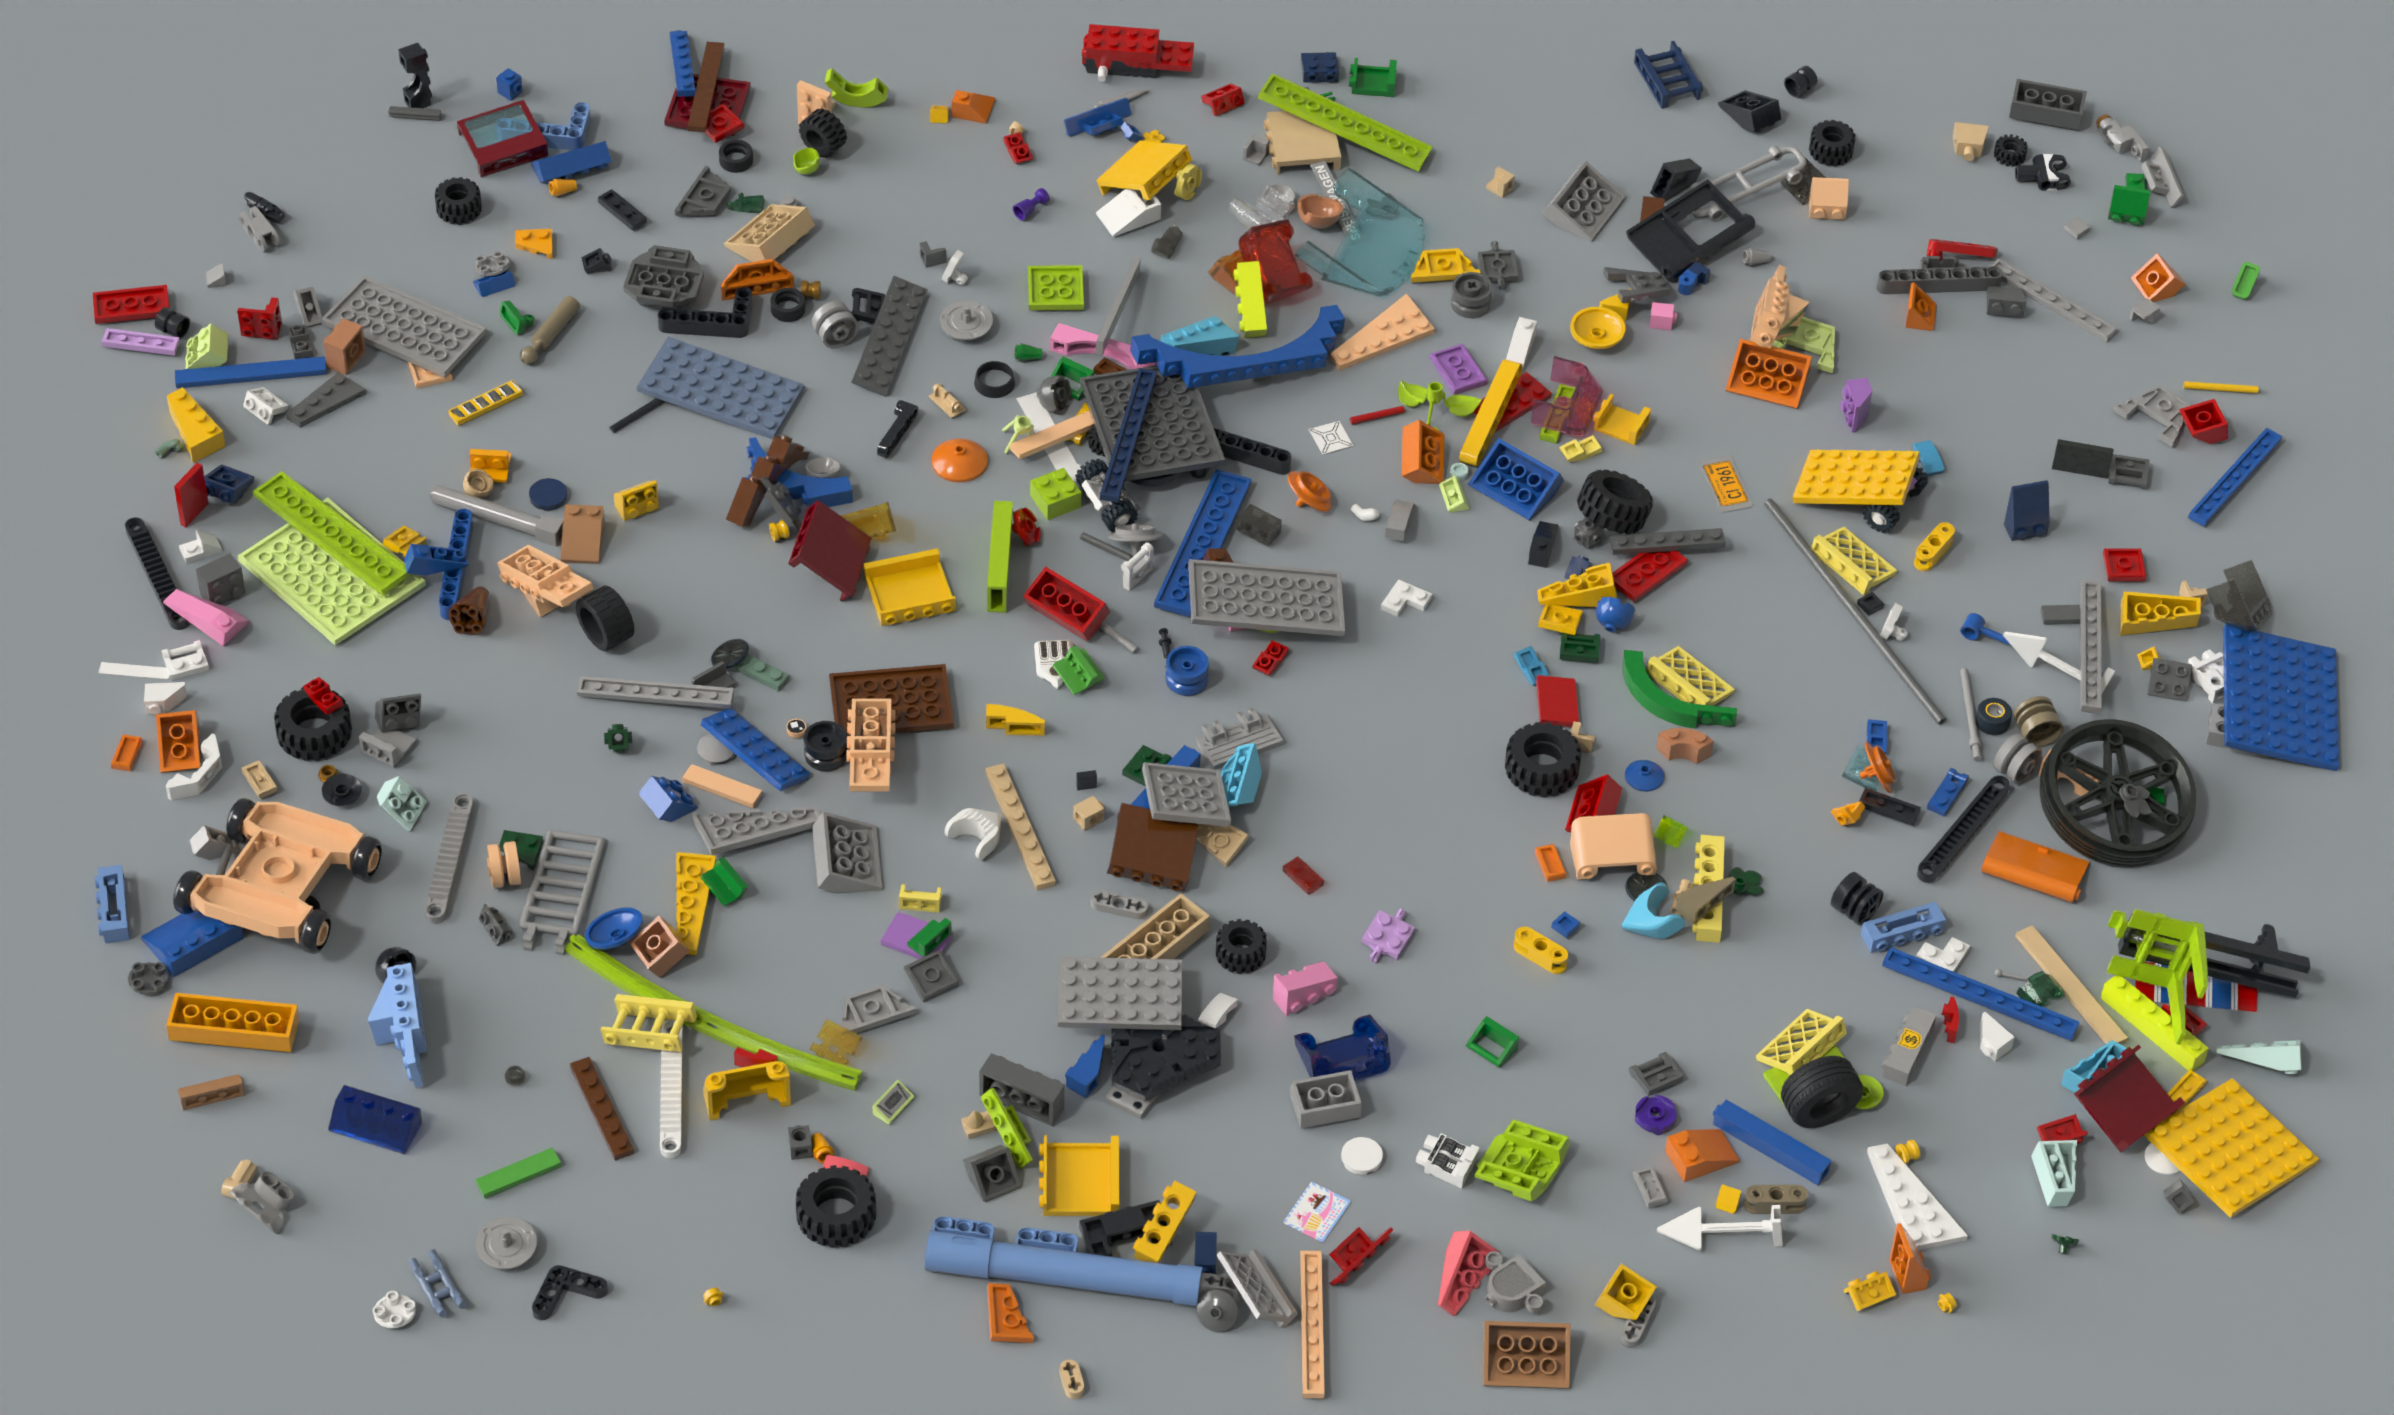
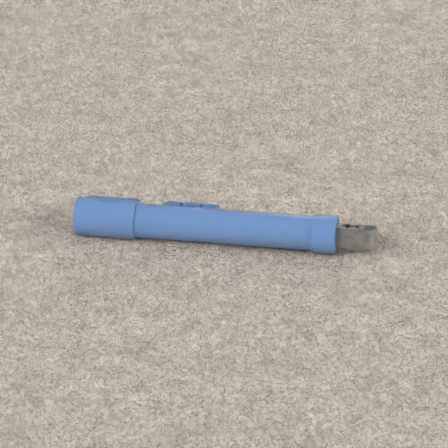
(1052, 1259)

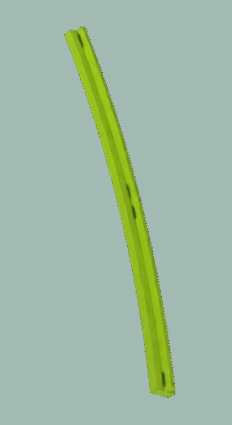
(726, 1032)

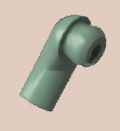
(167, 446)

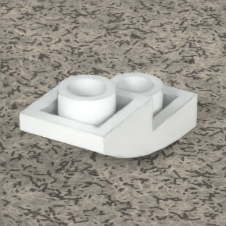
(1217, 1010)

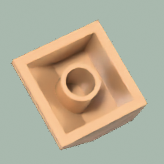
(1828, 198)

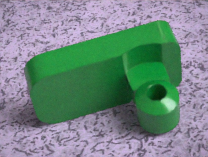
(513, 318)

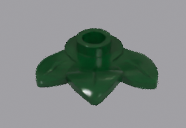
(1746, 881)

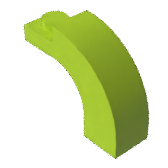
(854, 94)

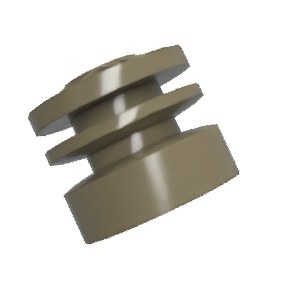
(2038, 721)

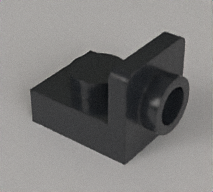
(596, 260)

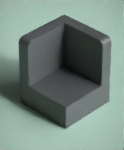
(932, 257)
(2179, 1196)

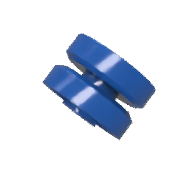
(1187, 670)

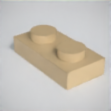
(259, 779)

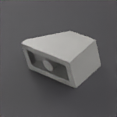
(308, 306)
(210, 843)

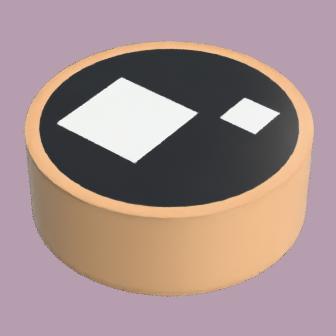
(796, 728)

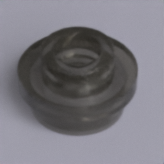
(515, 1071)

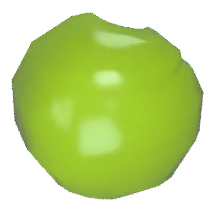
(806, 161)

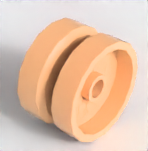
(503, 864)

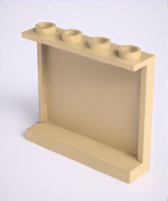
(1299, 141)

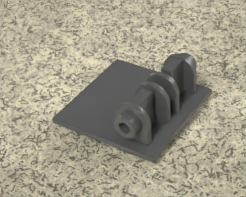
(2169, 679)

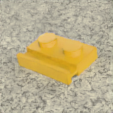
(401, 540)

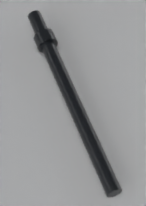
(636, 414)

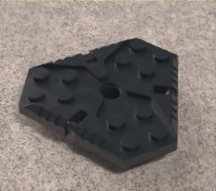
(1147, 1058)

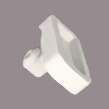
(952, 273)
(1889, 627)

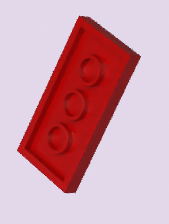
(129, 303)
(1522, 399)
(1647, 572)

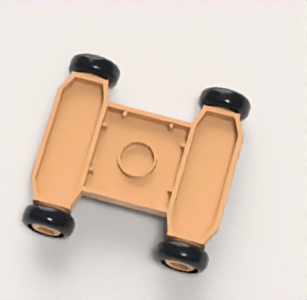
(278, 871)

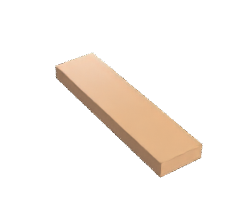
(722, 786)

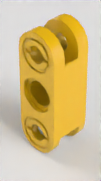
(1934, 546)
(1540, 950)

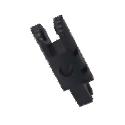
(267, 208)

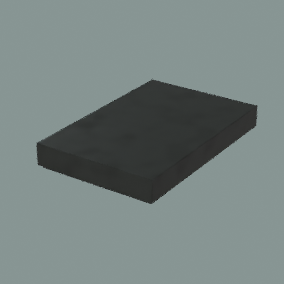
(2082, 458)

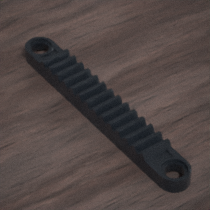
(153, 568)
(1963, 829)

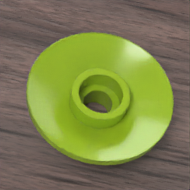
(1872, 1092)

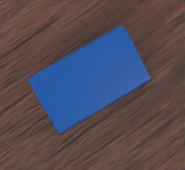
(493, 284)

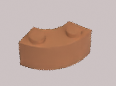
(1684, 744)

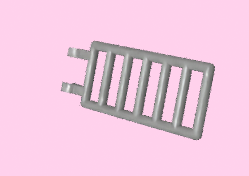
(538, 879)

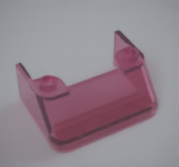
(1574, 413)

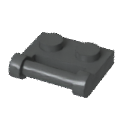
(2129, 466)
(1658, 1078)

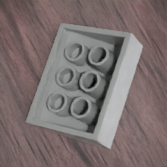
(1584, 202)
(846, 854)

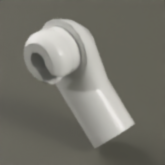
(1365, 514)

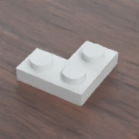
(1403, 594)
(1948, 958)

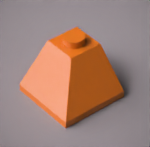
(972, 106)
(2157, 280)

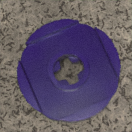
(1651, 1123)

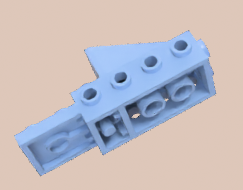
(399, 1018)

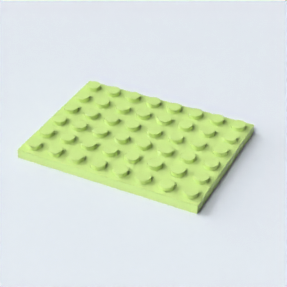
(318, 584)

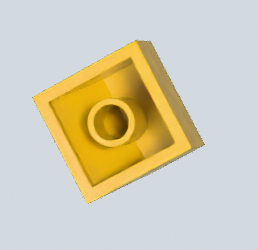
(1625, 1294)

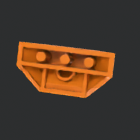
(759, 276)

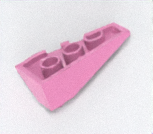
(211, 618)

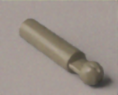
(550, 329)

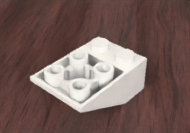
(1129, 212)

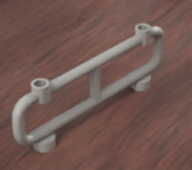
(1793, 176)

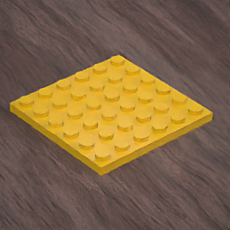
(2231, 1147)

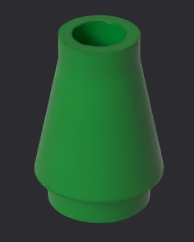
(1025, 352)

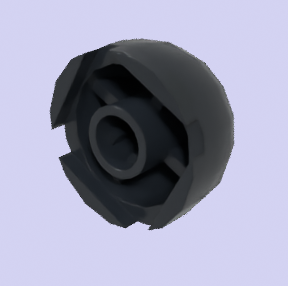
(392, 957)

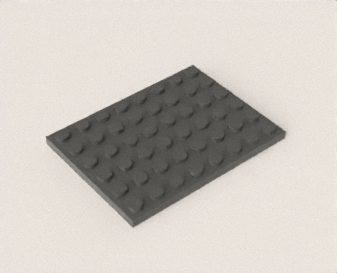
(1174, 431)

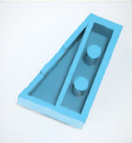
(2088, 1066)

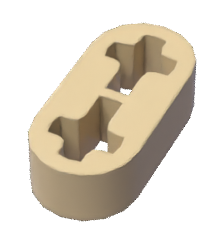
(1076, 1378)

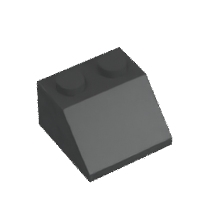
(992, 1172)

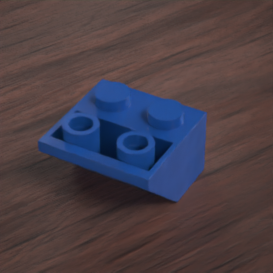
(667, 798)

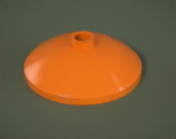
(959, 460)

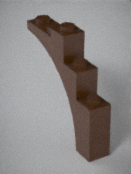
(751, 491)

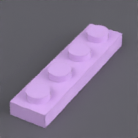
(140, 341)

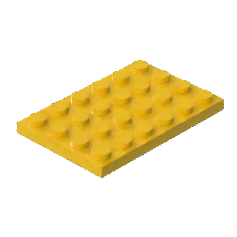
(1856, 477)

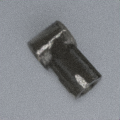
(1166, 244)

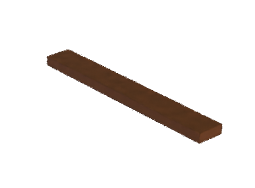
(706, 87)

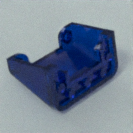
(1362, 1052)

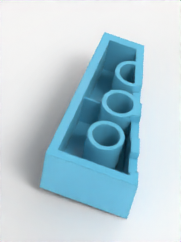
(1204, 337)

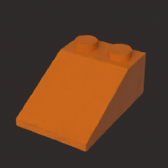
(178, 741)
(1699, 1152)
(1908, 1262)

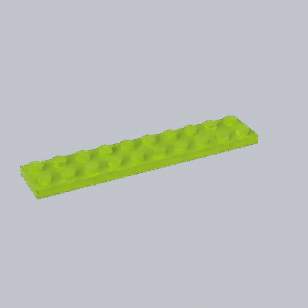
(1345, 122)
(331, 532)

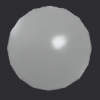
(491, 264)
(713, 750)

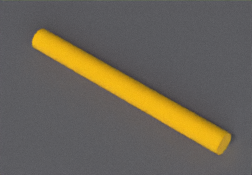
(2220, 387)

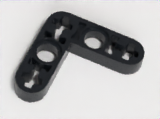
(565, 1282)

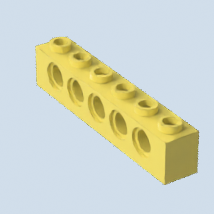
(1710, 868)

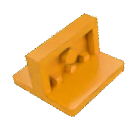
(493, 462)

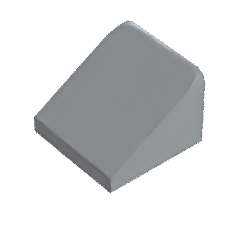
(216, 276)

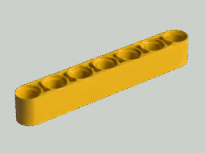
(1490, 412)

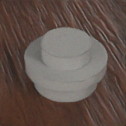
(788, 200)

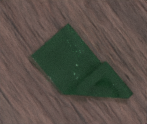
(747, 204)

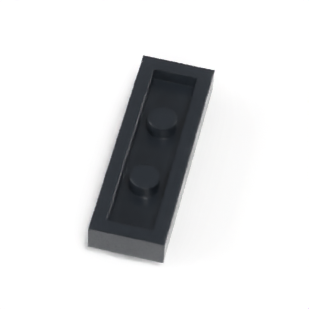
(622, 209)
(1890, 806)

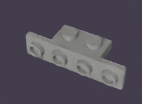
(2162, 177)

